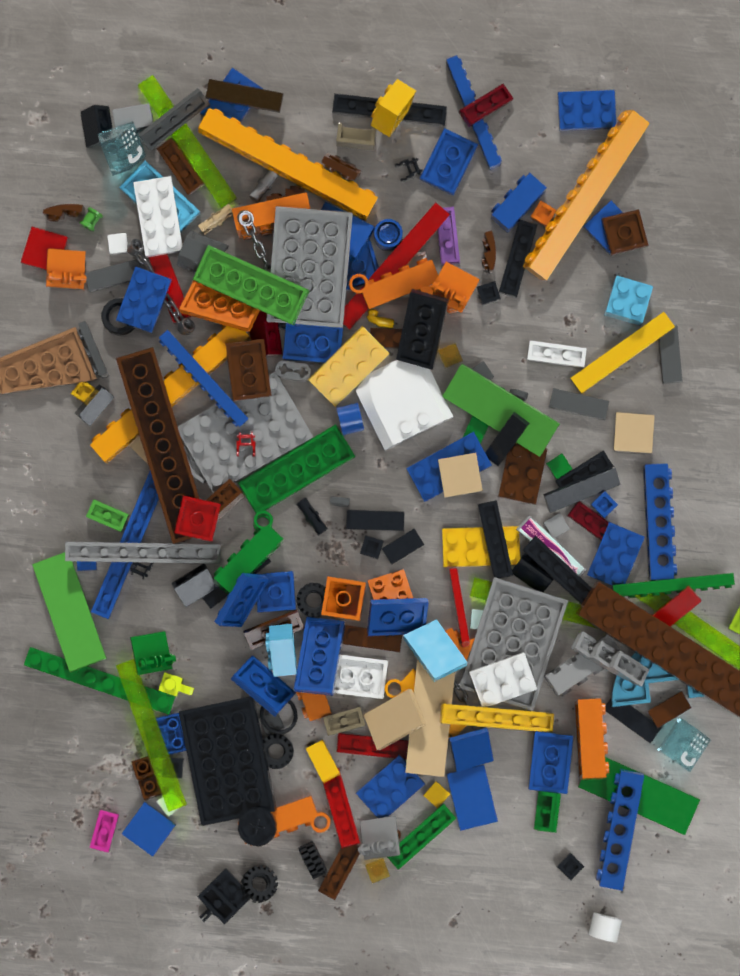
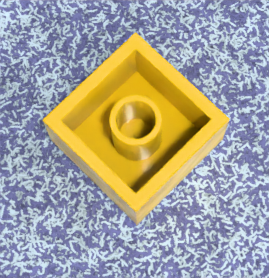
(392, 107)

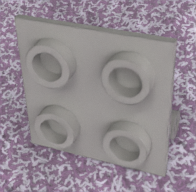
(379, 838)

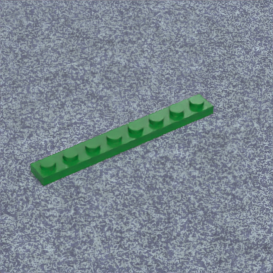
(93, 679)

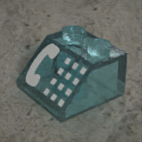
(122, 147)
(684, 744)

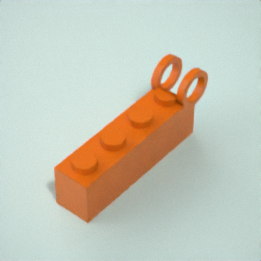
(396, 285)
(298, 813)

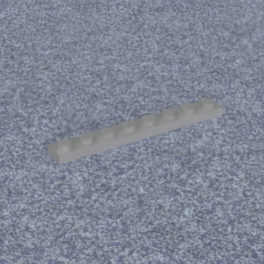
(142, 552)

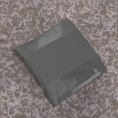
(194, 249)

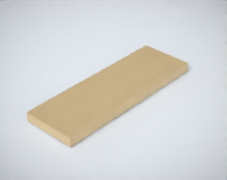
(429, 743)

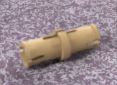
(216, 219)

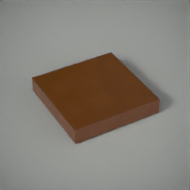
(625, 232)

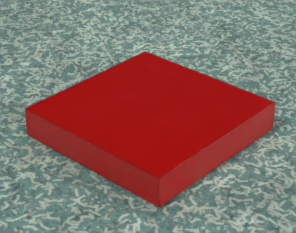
(37, 244)
(197, 518)

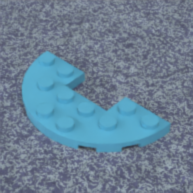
(627, 693)

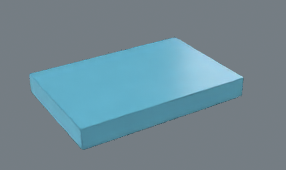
(435, 650)

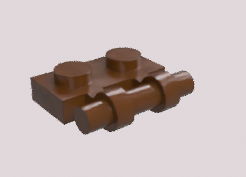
(335, 163)

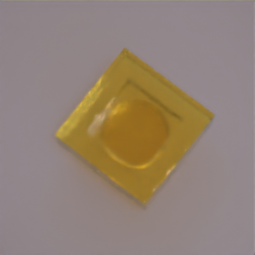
(450, 355)
(377, 870)

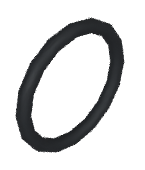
(280, 731)

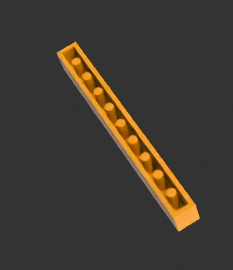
(287, 163)
(586, 194)
(177, 385)

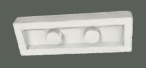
(556, 354)

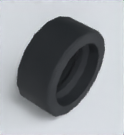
(105, 318)

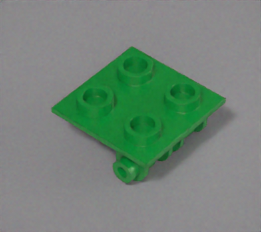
(152, 653)

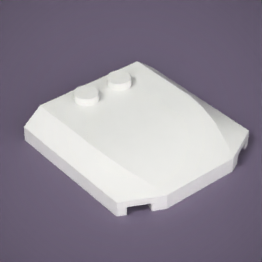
(402, 402)

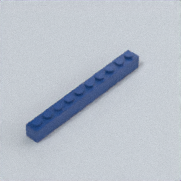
(467, 96)
(200, 375)

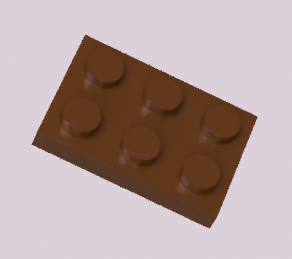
(248, 369)
(522, 475)

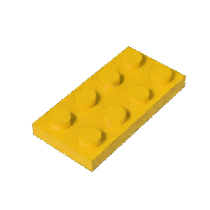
(348, 366)
(468, 546)

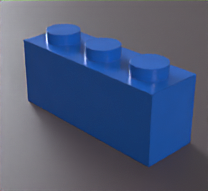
(518, 202)

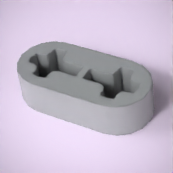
(293, 366)

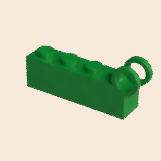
(252, 554)

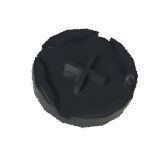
(257, 826)

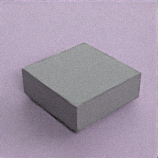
(556, 525)

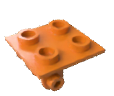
(65, 269)
(454, 285)
(390, 586)

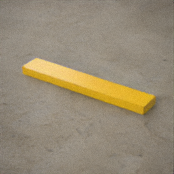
(622, 352)
(496, 718)

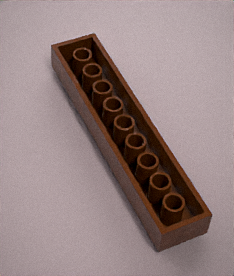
(158, 433)
(662, 646)

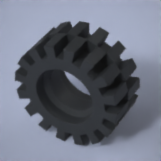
(302, 596)
(287, 747)
(313, 860)
(248, 888)

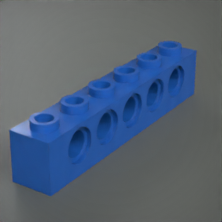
(655, 570)
(616, 879)

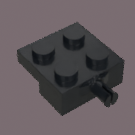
(223, 897)

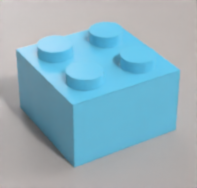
(628, 300)
(281, 650)

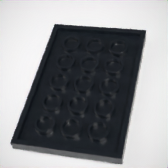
(227, 760)

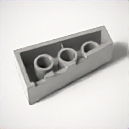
(575, 670)

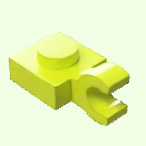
(173, 685)

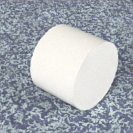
(605, 927)

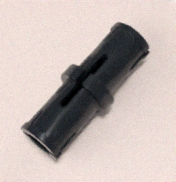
(312, 516)

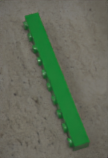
(672, 585)

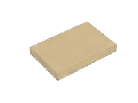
(394, 719)

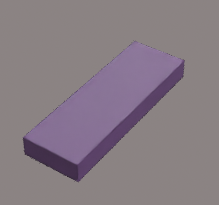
(448, 239)

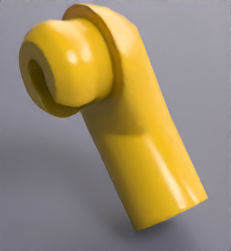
(379, 321)

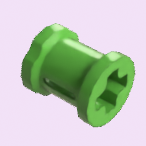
(91, 219)

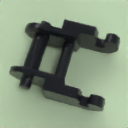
(411, 174)
(144, 574)

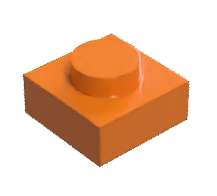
(543, 213)

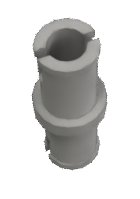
(263, 185)

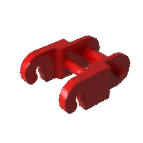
(245, 436)

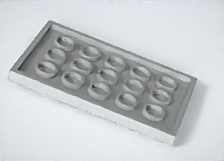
(313, 253)
(213, 436)
(515, 623)

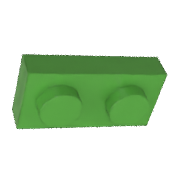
(107, 515)

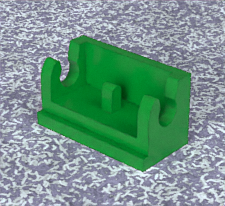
(547, 811)

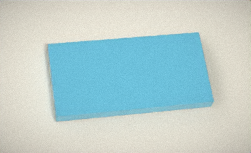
(185, 209)

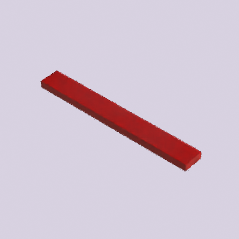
(398, 258)

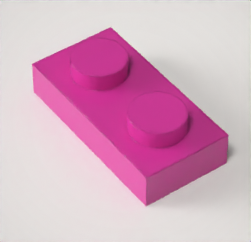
(104, 831)

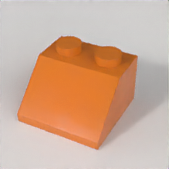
(343, 598)

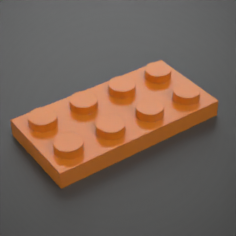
(218, 308)

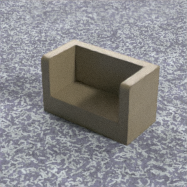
(356, 138)
(344, 721)

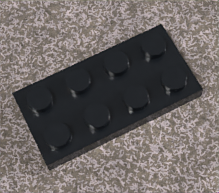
(422, 329)

